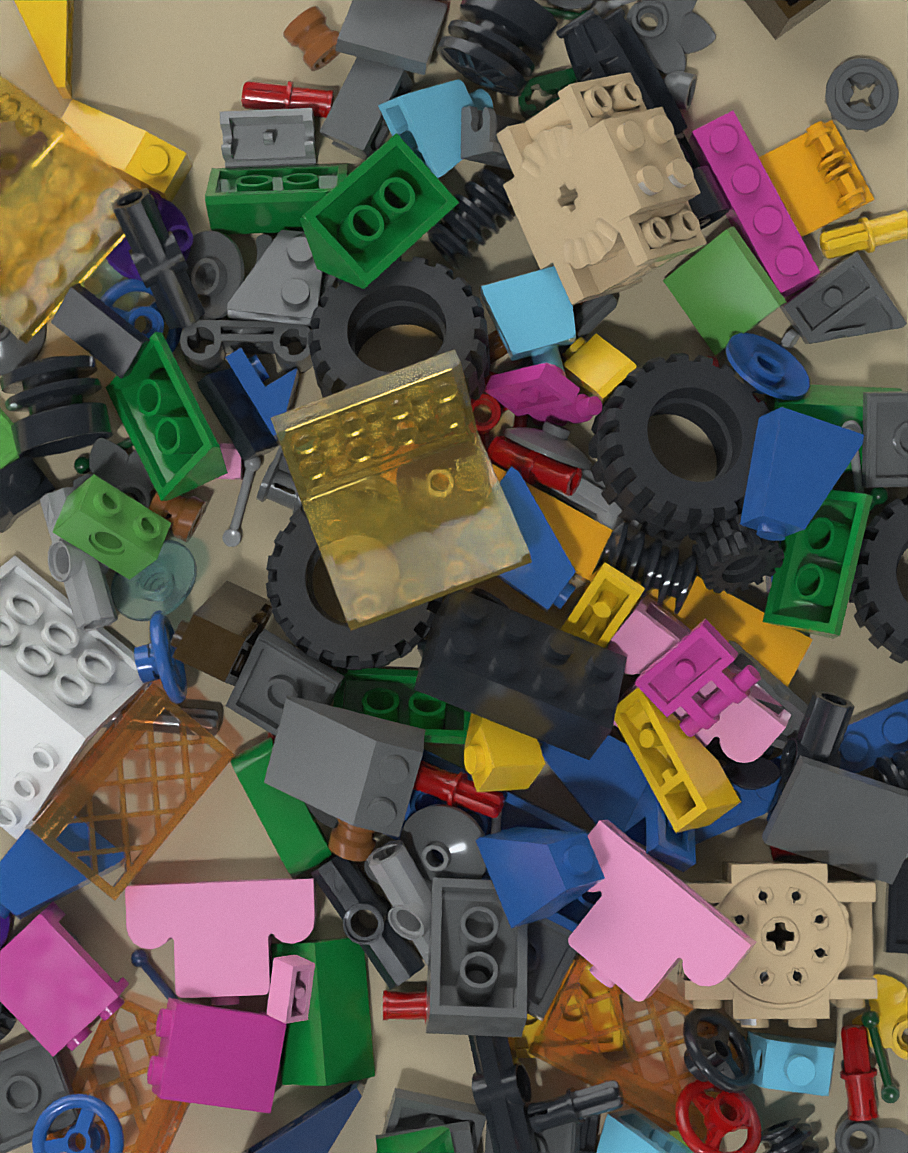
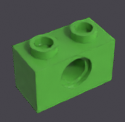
(111, 527)

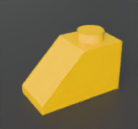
(596, 366)

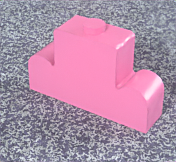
(743, 728)
(651, 923)
(221, 930)

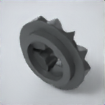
(862, 74)

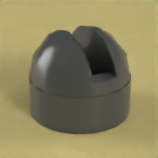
(682, 88)

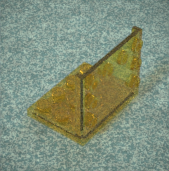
(51, 210)
(400, 490)

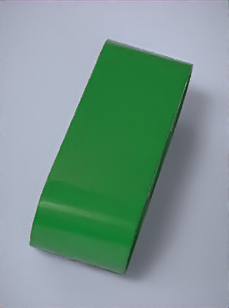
(284, 817)

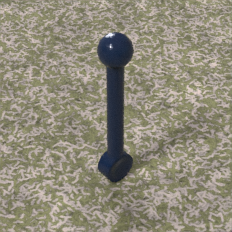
(140, 959)

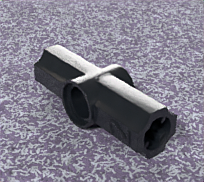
(158, 258)
(817, 737)
(351, 892)
(502, 1093)

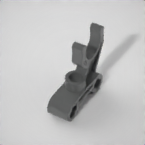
(250, 335)

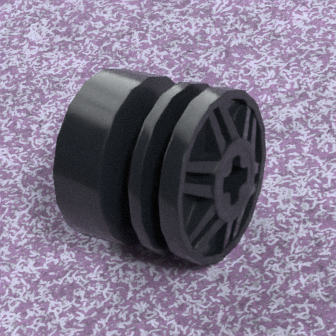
(495, 42)
(54, 397)

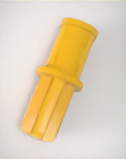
(864, 235)

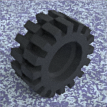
(735, 556)

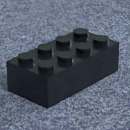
(521, 673)

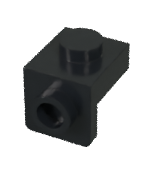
(21, 490)

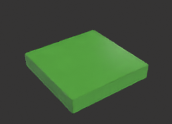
(724, 290)

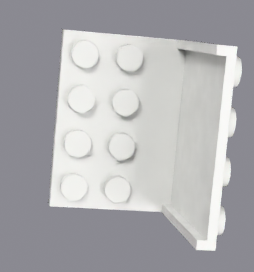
(53, 690)

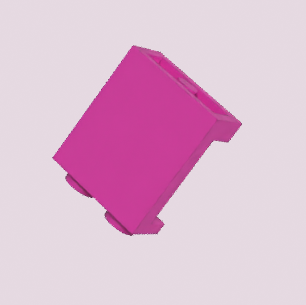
(55, 983)
(216, 1056)

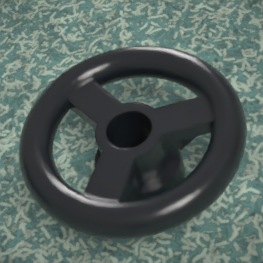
(712, 1057)

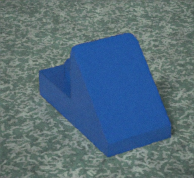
(268, 400)
(653, 829)

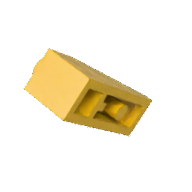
(52, 32)
(131, 150)
(603, 606)
(500, 756)
(677, 766)

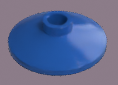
(767, 366)

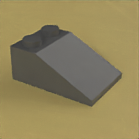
(346, 763)
(474, 962)

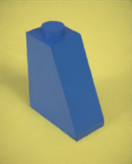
(793, 471)
(549, 575)
(604, 785)
(538, 870)
(37, 875)

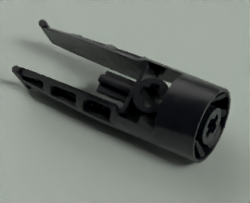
(612, 48)

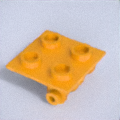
(816, 178)

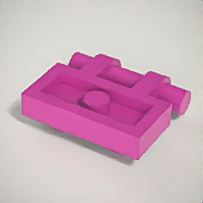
(543, 394)
(687, 669)

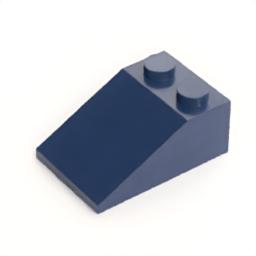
(316, 1128)

